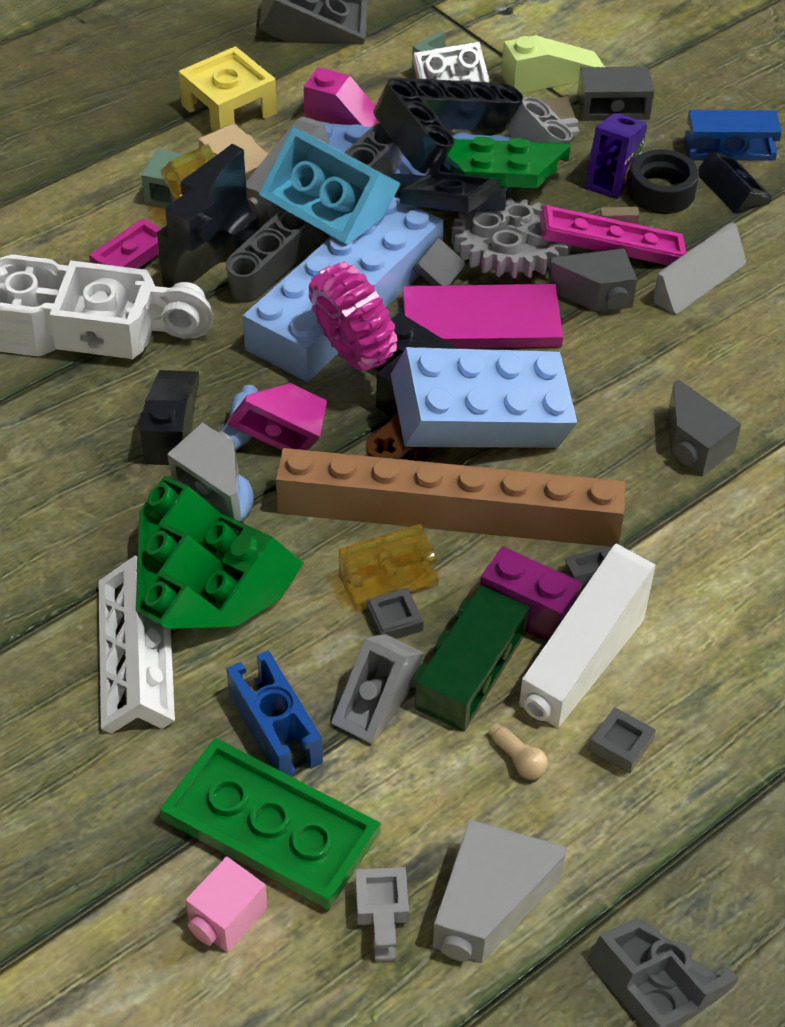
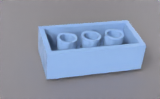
(482, 398)

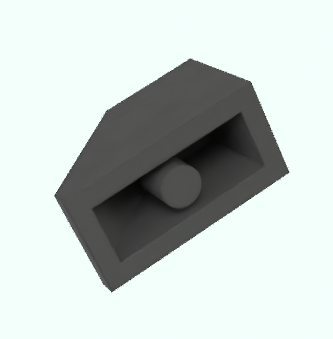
(595, 279)
(699, 430)

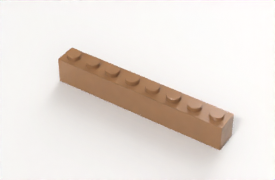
(450, 497)

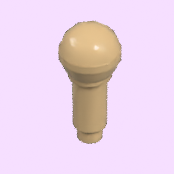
(528, 760)

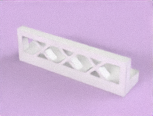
(148, 661)

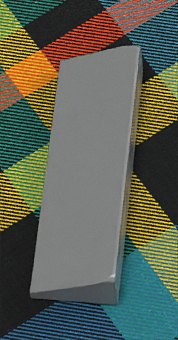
(699, 270)

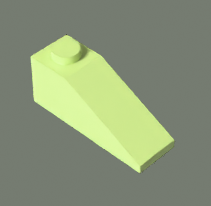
(543, 63)

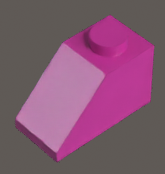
(337, 100)
(281, 417)

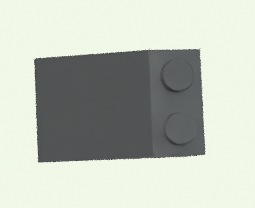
(315, 20)

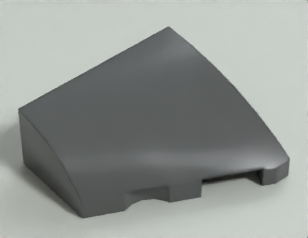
(656, 975)

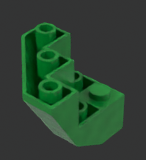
(203, 565)

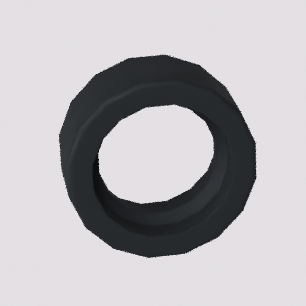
(659, 197)

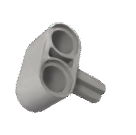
(540, 124)

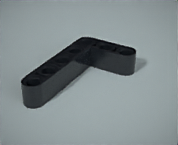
(422, 110)

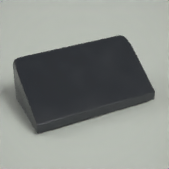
(732, 183)

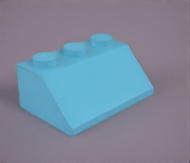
(328, 187)

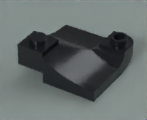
(207, 219)

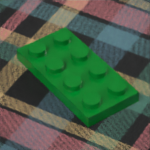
(271, 822)

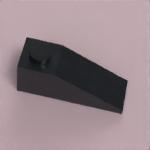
(168, 414)

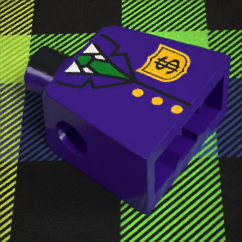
(617, 143)

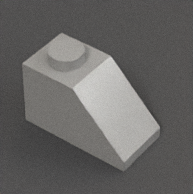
(209, 467)
(376, 686)

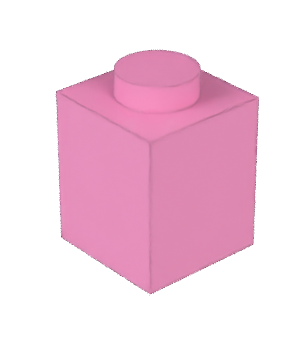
(226, 905)

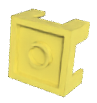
(226, 84)

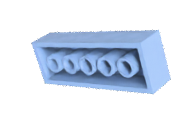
(286, 329)

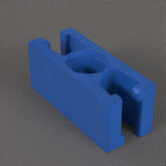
(733, 133)
(274, 698)

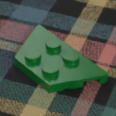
(512, 162)

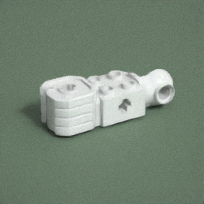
(92, 308)

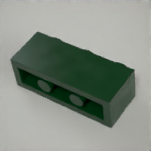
(470, 657)

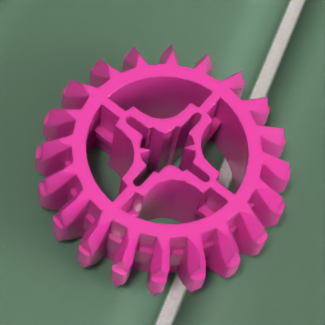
(352, 316)

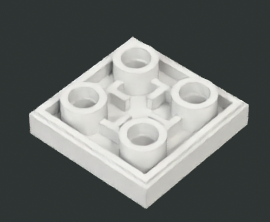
(452, 63)

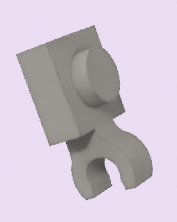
(382, 902)

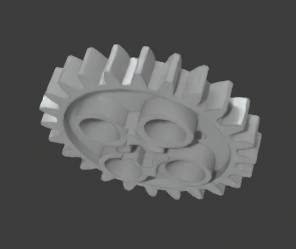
(505, 240)

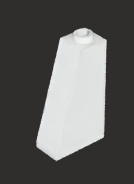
(588, 636)

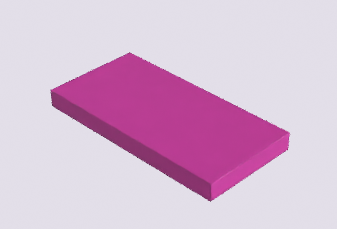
(488, 314)

